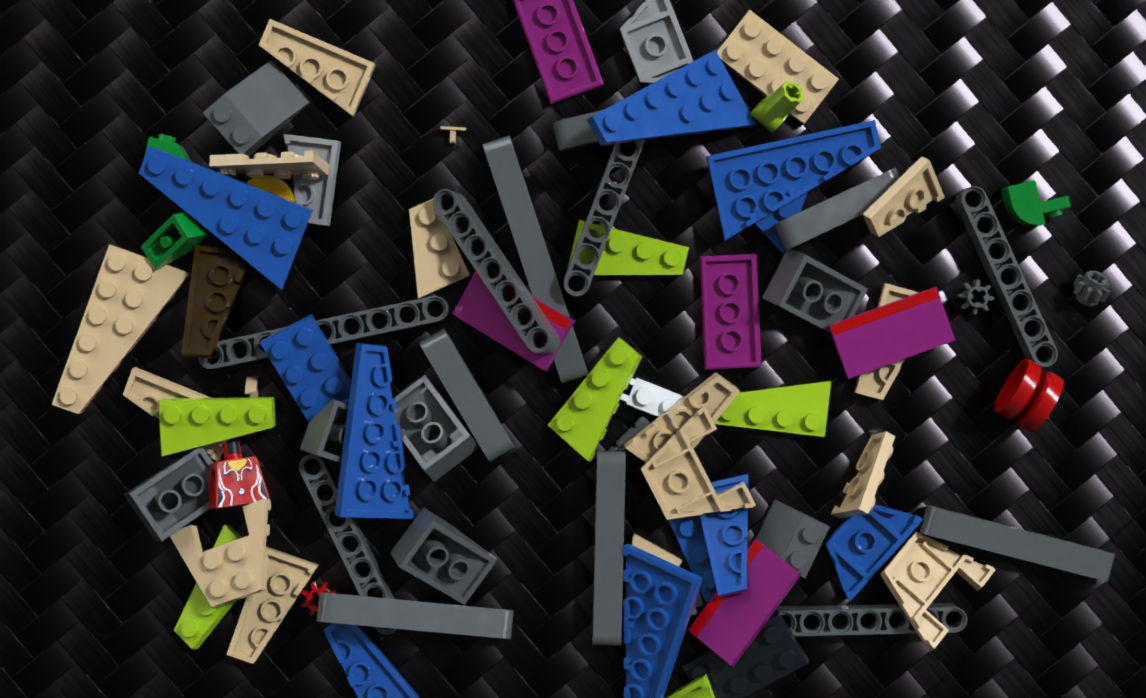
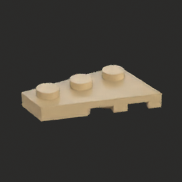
(434, 251)

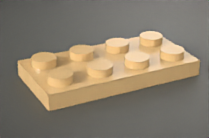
(770, 59)

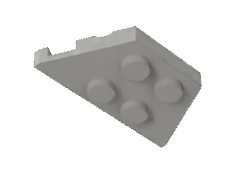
(655, 41)

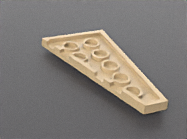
(117, 316)

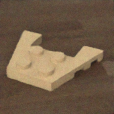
(681, 480)
(232, 568)
(921, 573)

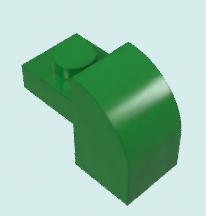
(1024, 204)

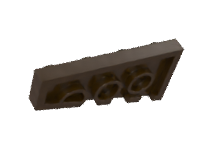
(212, 291)

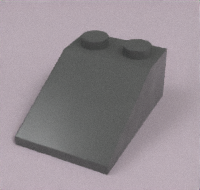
(256, 108)
(813, 290)
(432, 429)
(173, 495)
(442, 556)

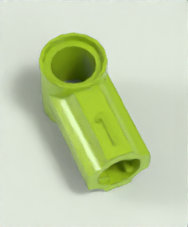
(775, 109)

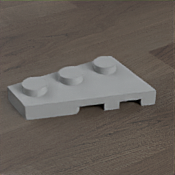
(316, 193)

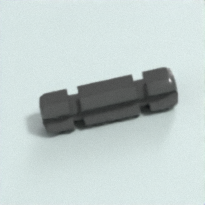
(640, 424)

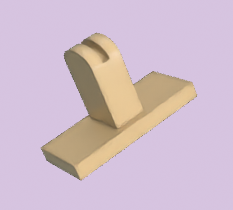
(452, 132)
(251, 386)

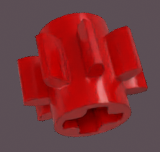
(310, 595)

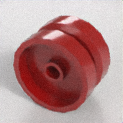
(1029, 395)

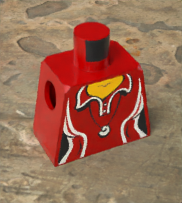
(235, 479)

